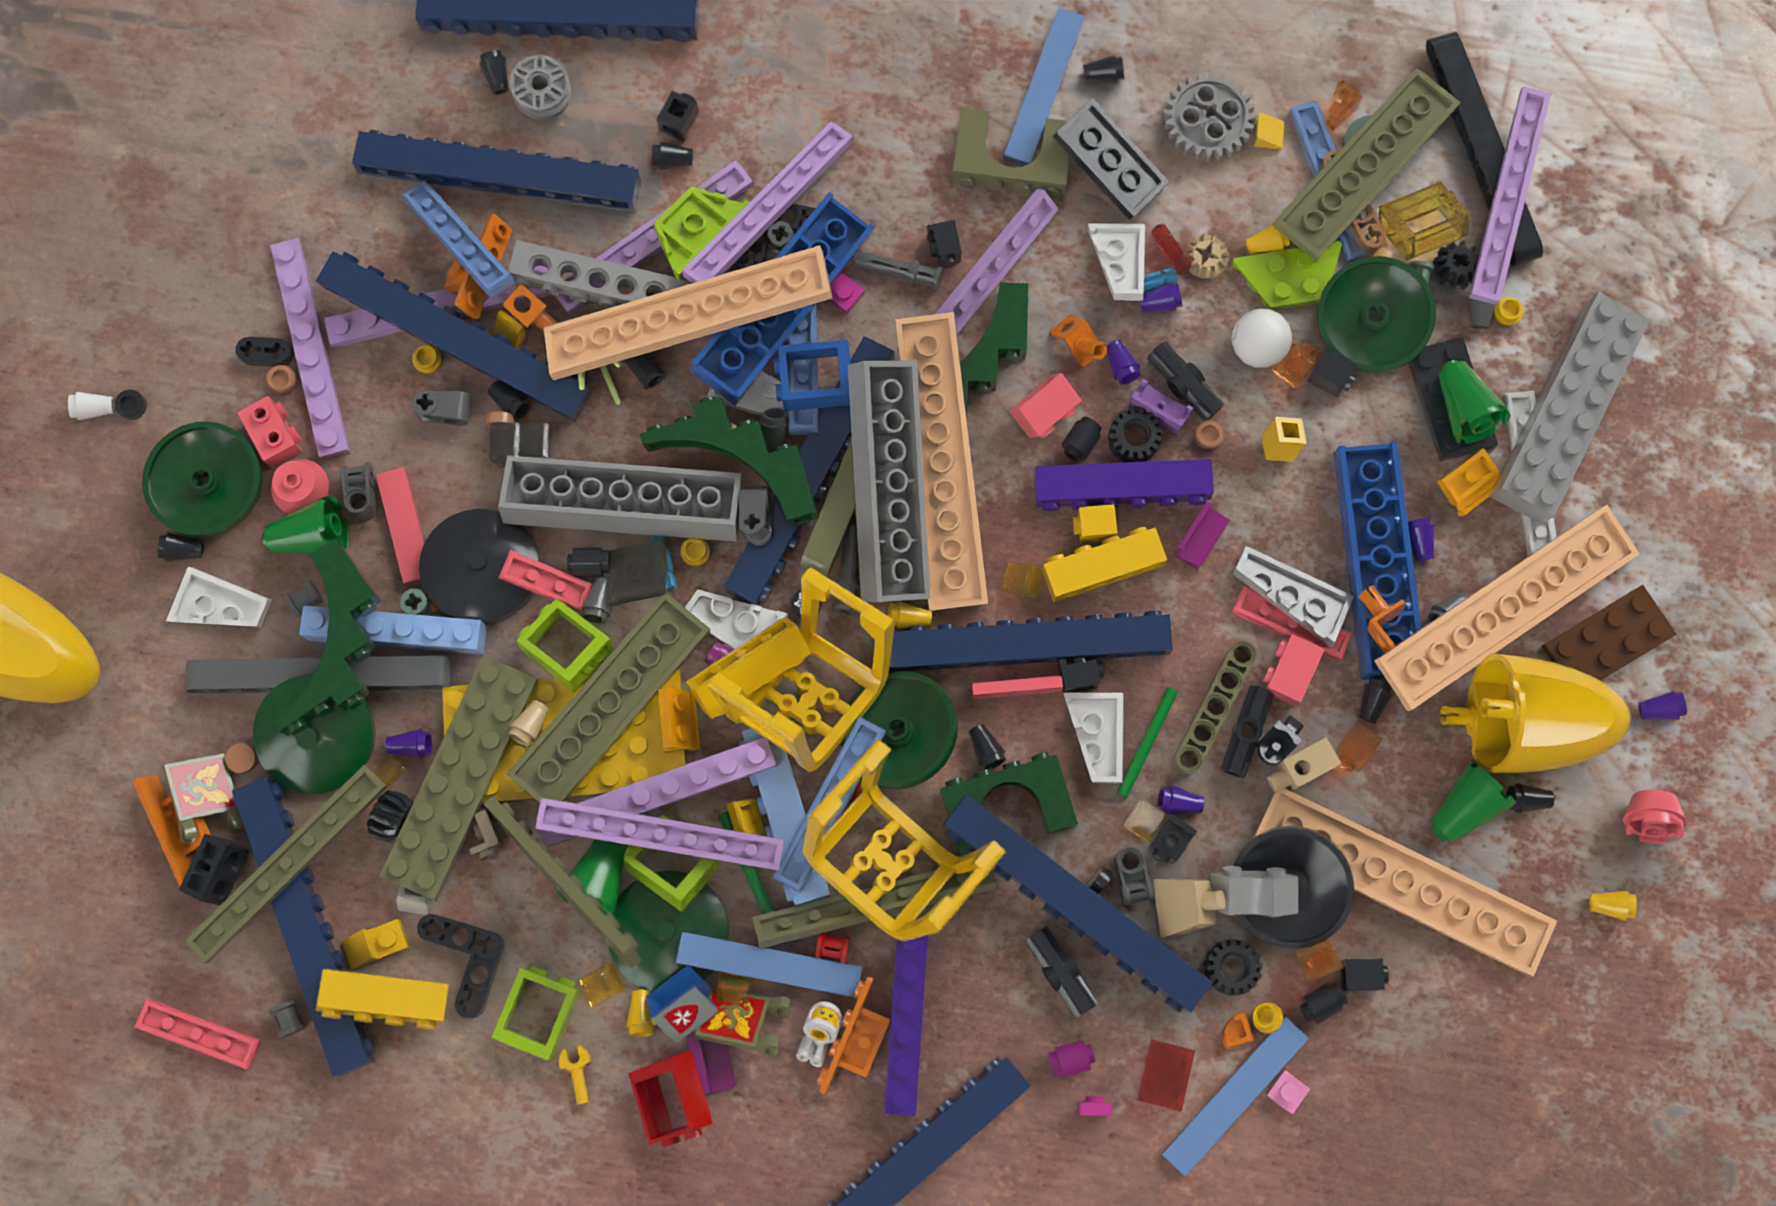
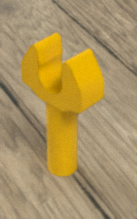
(577, 1072)

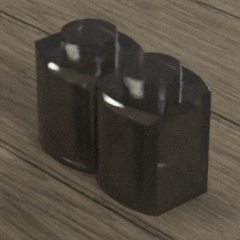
(519, 439)

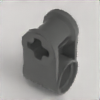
(446, 407)
(358, 485)
(756, 514)
(1133, 879)

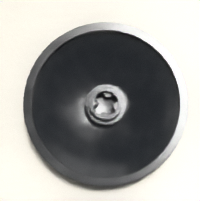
(464, 562)
(1323, 885)

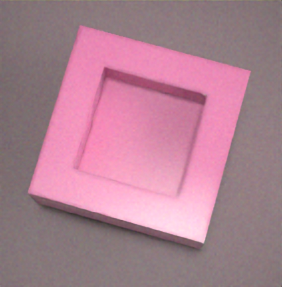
(1287, 1092)

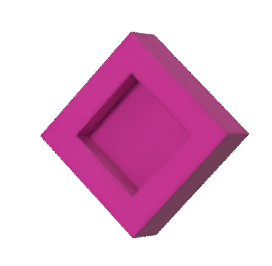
(845, 293)
(1095, 1106)

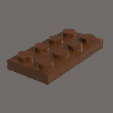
(1612, 636)

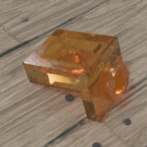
(1345, 106)
(1296, 363)

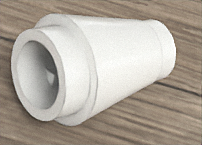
(89, 405)

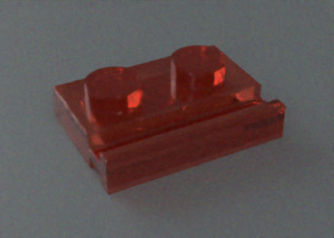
(1165, 1075)

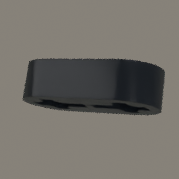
(264, 345)

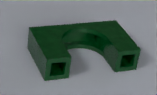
(1040, 778)

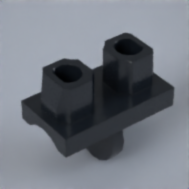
(1279, 741)

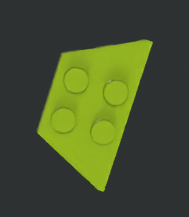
(693, 224)
(1288, 276)

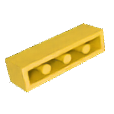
(1103, 564)
(753, 663)
(381, 998)

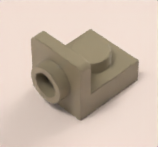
(485, 830)

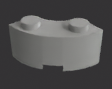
(1257, 891)

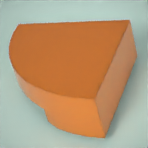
(1236, 1031)

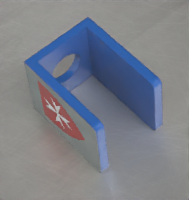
(681, 1004)

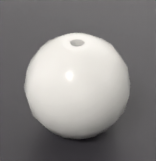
(1261, 338)

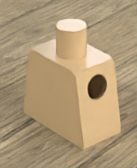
(1313, 761)
(1186, 905)

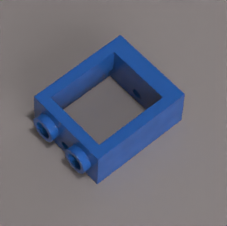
(816, 398)

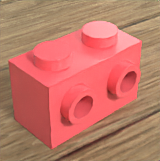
(1045, 406)
(270, 431)
(1293, 669)

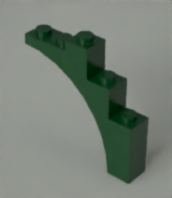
(1003, 339)
(747, 443)
(347, 642)

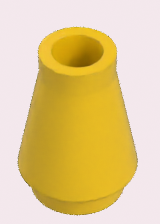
(1266, 241)
(909, 615)
(1614, 904)
(639, 1017)

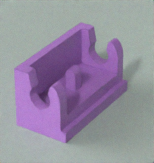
(1167, 410)

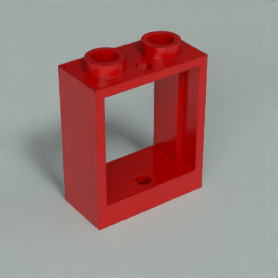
(653, 1106)

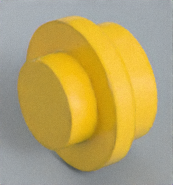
(1508, 311)
(427, 359)
(695, 551)
(1267, 1017)

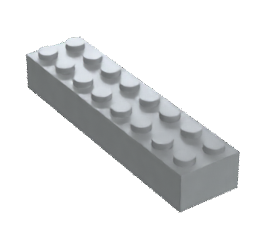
(1570, 408)
(888, 481)
(620, 498)

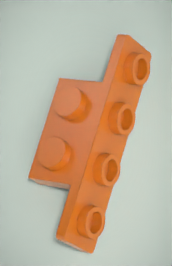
(470, 294)
(165, 824)
(860, 1039)

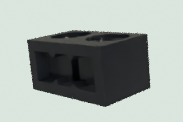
(214, 869)

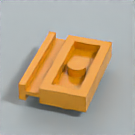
(1470, 481)
(678, 719)

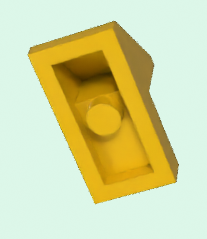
(375, 944)

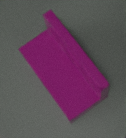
(1201, 536)
(712, 1064)

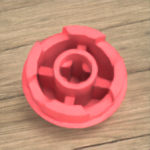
(298, 484)
(1654, 816)

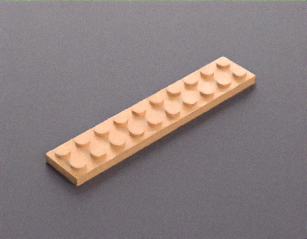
(687, 312)
(949, 488)
(1506, 607)
(1423, 887)

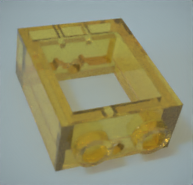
(1419, 203)

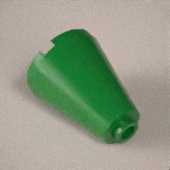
(1470, 403)
(308, 528)
(1470, 804)
(601, 873)

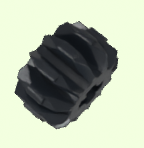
(1446, 262)
(389, 815)

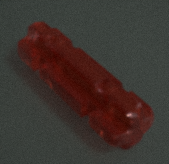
(1171, 248)

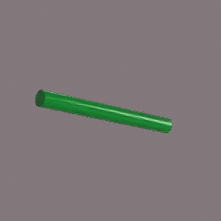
(1147, 742)
(750, 873)

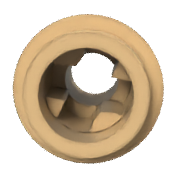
(528, 723)

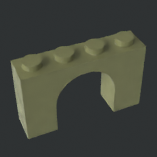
(976, 166)

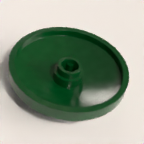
(1377, 313)
(202, 479)
(918, 728)
(321, 754)
(659, 927)

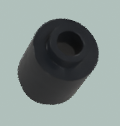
(1081, 439)
(589, 562)
(1323, 1003)

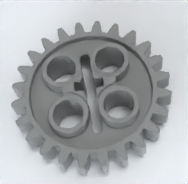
(1195, 136)

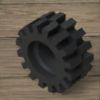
(1142, 420)
(1251, 963)

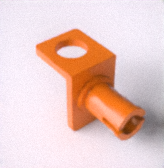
(535, 315)
(1080, 340)
(1382, 614)

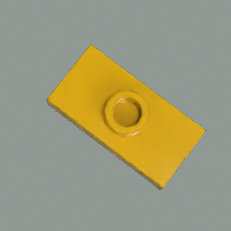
(746, 817)

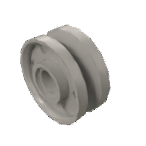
(540, 71)

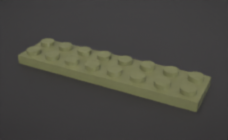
(1366, 164)
(609, 701)
(458, 778)

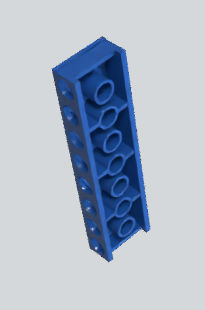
(740, 354)
(1376, 543)

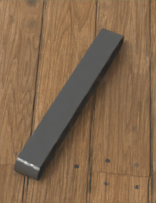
(266, 674)

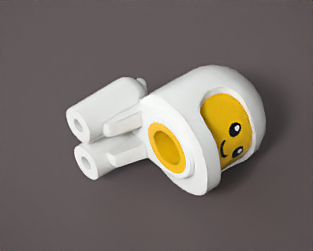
(820, 1029)

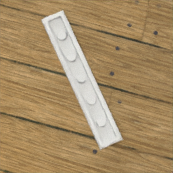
(1520, 407)

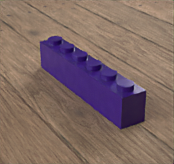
(1123, 484)
(906, 1026)

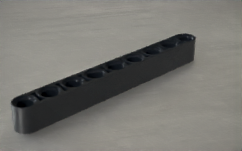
(1478, 133)

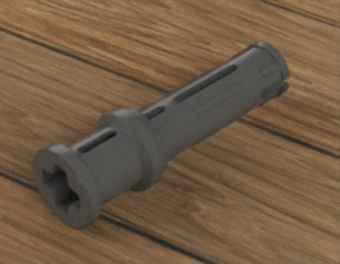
(916, 273)
(849, 571)

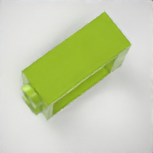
(586, 661)
(688, 888)
(527, 1044)

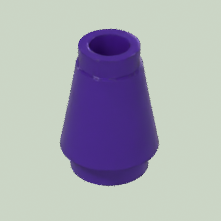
(1162, 299)
(1122, 363)
(1422, 538)
(1665, 706)
(410, 744)
(1179, 801)

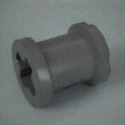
(775, 232)
(305, 596)
(286, 1019)

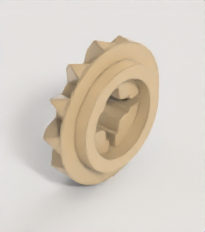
(1211, 267)

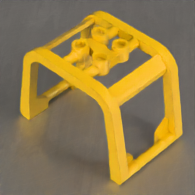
(780, 728)
(818, 846)

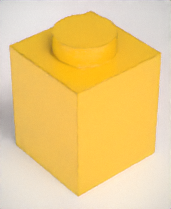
(1283, 439)
(1095, 523)

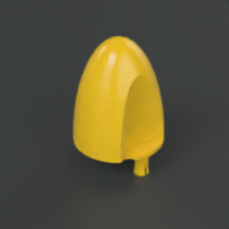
(41, 650)
(1537, 715)

